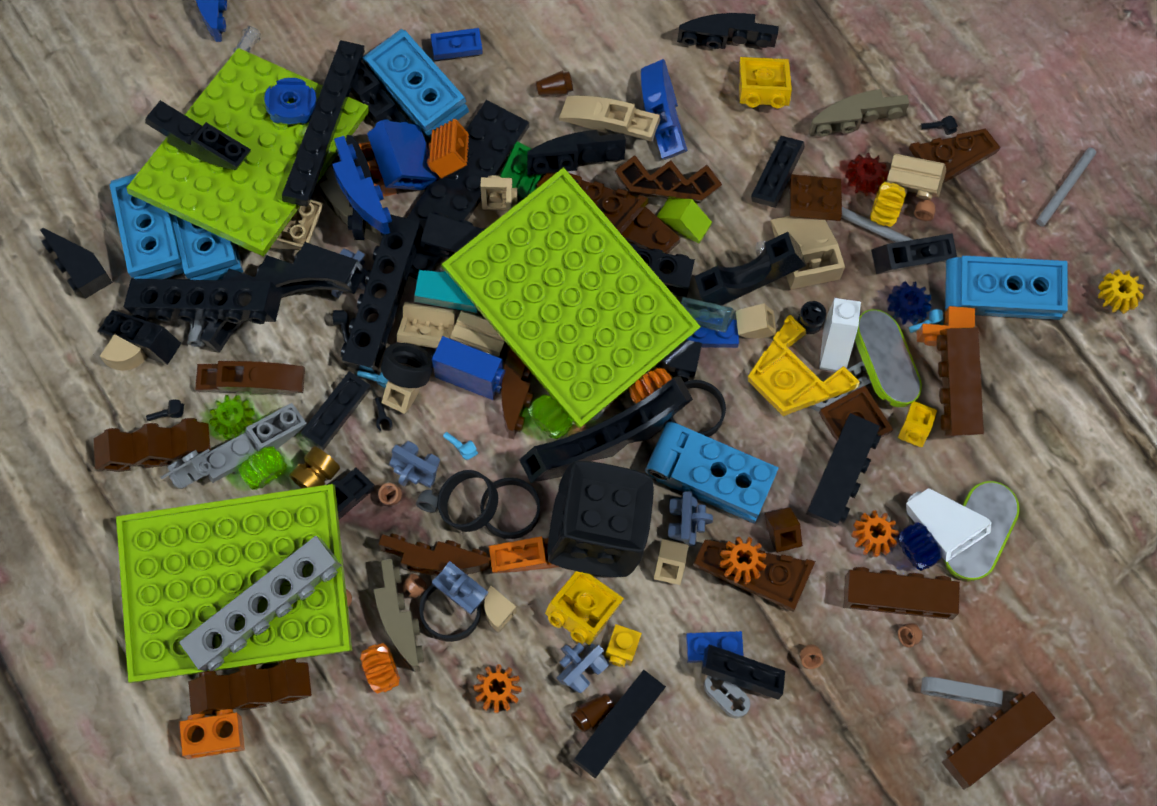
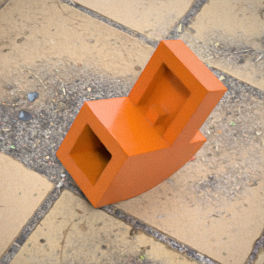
(953, 318)

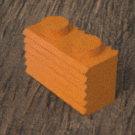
(448, 149)

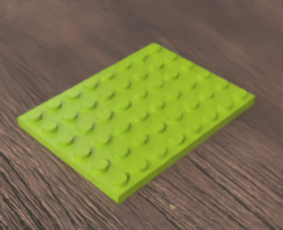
(247, 201)
(571, 297)
(200, 557)

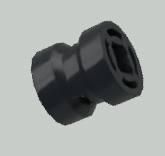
(814, 312)

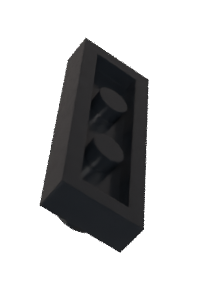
(778, 171)
(336, 410)
(743, 672)

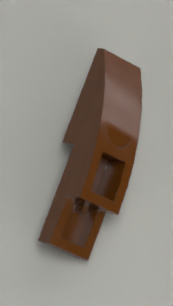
(250, 377)
(515, 393)
(423, 560)

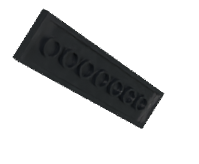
(458, 194)

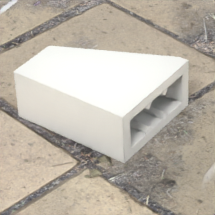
(839, 334)
(948, 521)

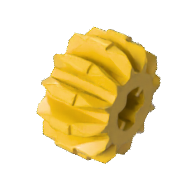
(887, 204)
(1129, 295)

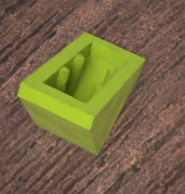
(685, 218)

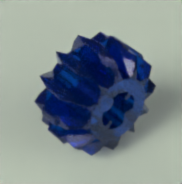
(899, 303)
(919, 546)

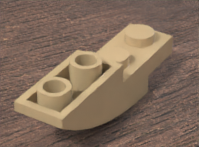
(609, 114)

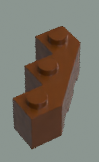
(667, 181)
(149, 445)
(249, 687)

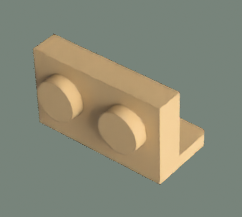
(498, 193)
(425, 325)

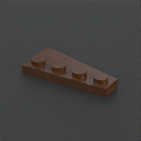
(615, 205)
(779, 582)

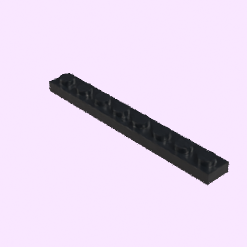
(323, 124)

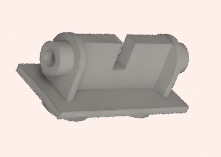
(188, 469)

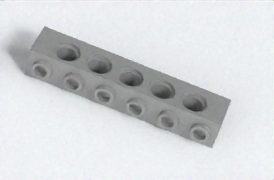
(199, 642)

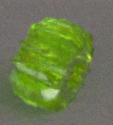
(550, 416)
(222, 417)
(262, 467)

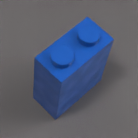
(401, 155)
(468, 368)

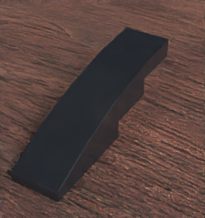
(369, 91)
(619, 724)

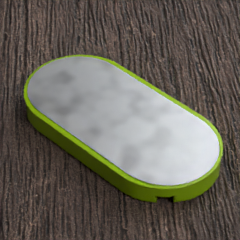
(887, 358)
(1002, 509)

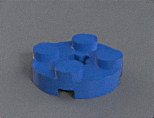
(290, 113)

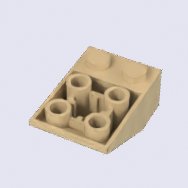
(300, 227)
(818, 249)

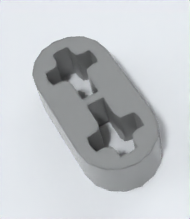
(722, 700)

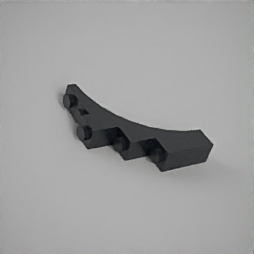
(311, 270)
(609, 437)

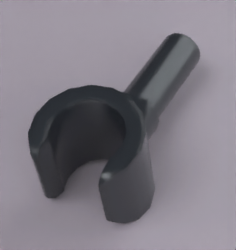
(948, 124)
(341, 318)
(174, 410)
(382, 414)

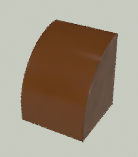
(783, 529)

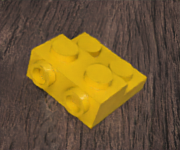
(764, 82)
(583, 607)

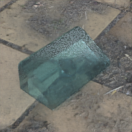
(708, 314)

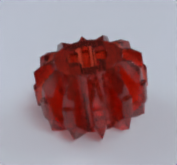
(857, 174)

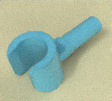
(935, 317)
(380, 379)
(467, 450)

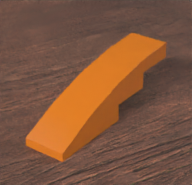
(520, 555)

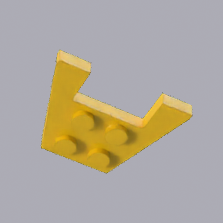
(788, 381)

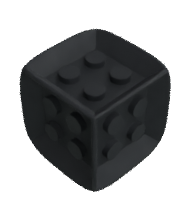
(600, 519)

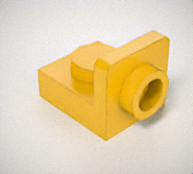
(917, 424)
(622, 646)

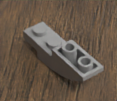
(269, 431)

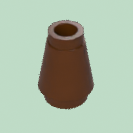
(555, 84)
(592, 712)

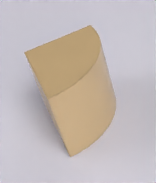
(756, 322)
(122, 354)
(399, 397)
(671, 562)
(498, 609)

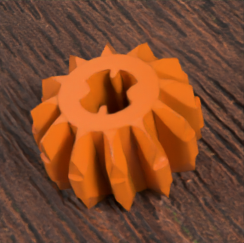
(648, 384)
(885, 537)
(742, 550)
(380, 668)
(501, 679)

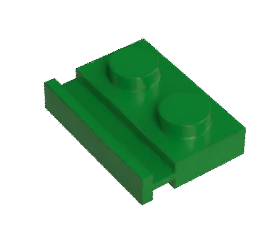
(517, 170)

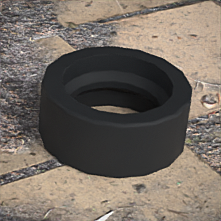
(404, 375)

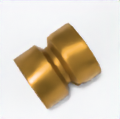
(315, 470)

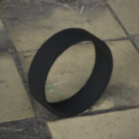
(714, 391)
(518, 482)
(449, 486)
(449, 638)

